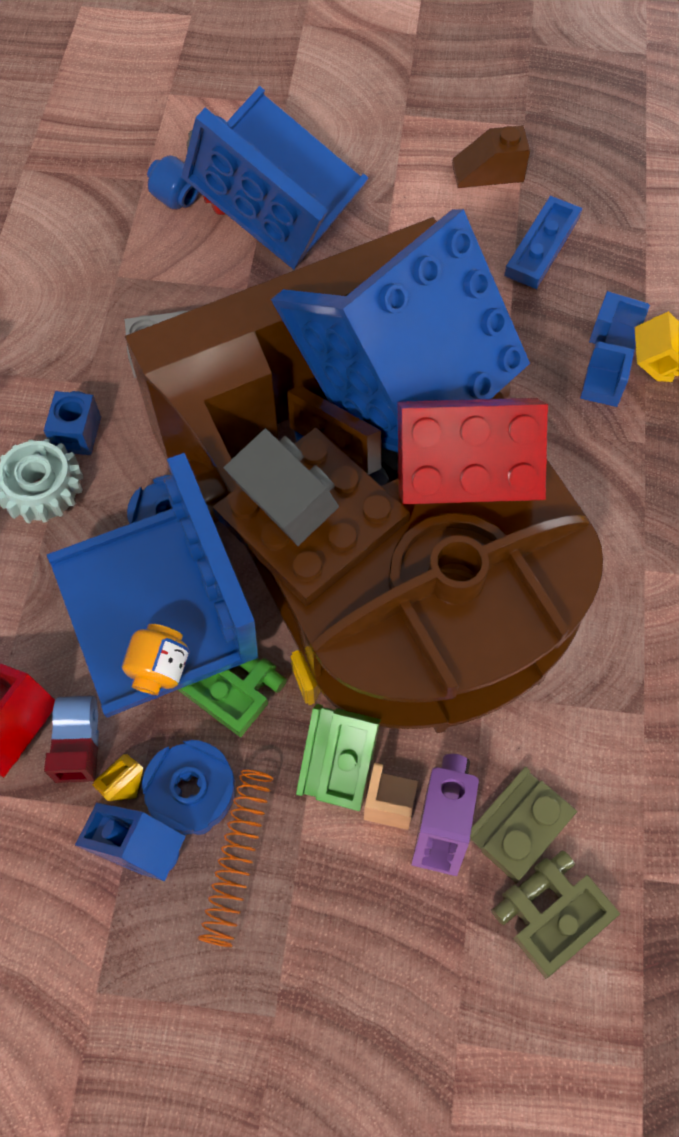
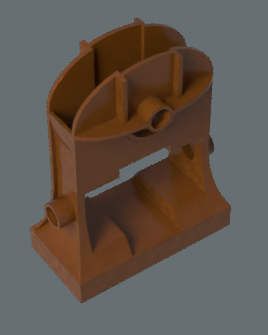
(447, 610)

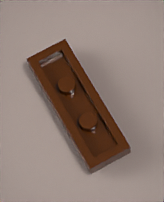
(350, 434)

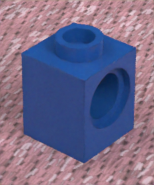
(75, 435)

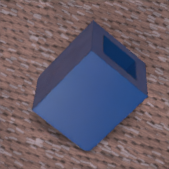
(617, 320)
(607, 374)

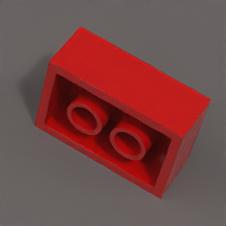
(472, 450)

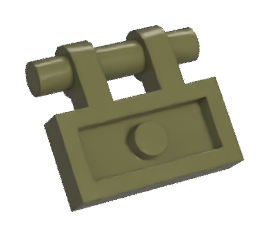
(566, 924)

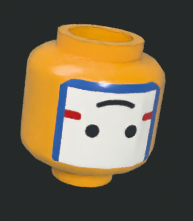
(155, 659)

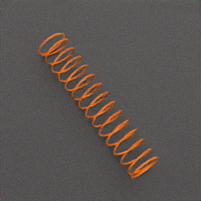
(205, 937)

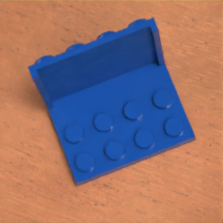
(269, 176)
(411, 331)
(158, 573)

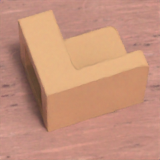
(389, 799)

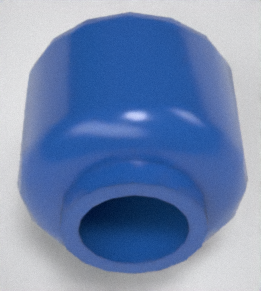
(168, 186)

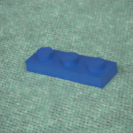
(543, 242)

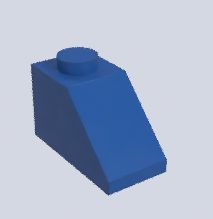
(131, 840)

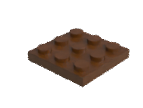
(358, 527)

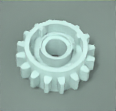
(44, 498)

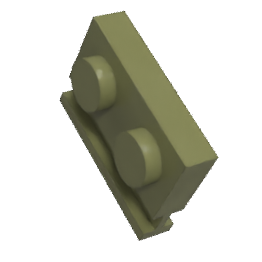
(521, 824)

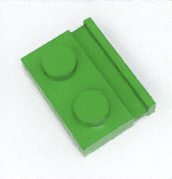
(338, 757)

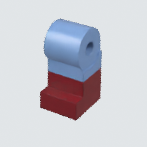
(73, 740)

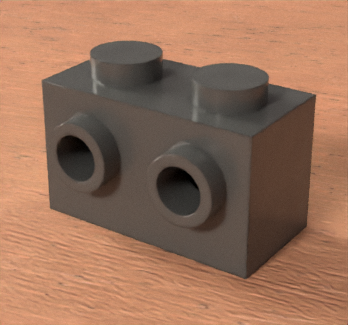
(282, 486)

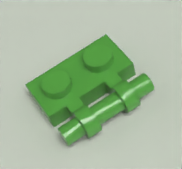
(235, 700)

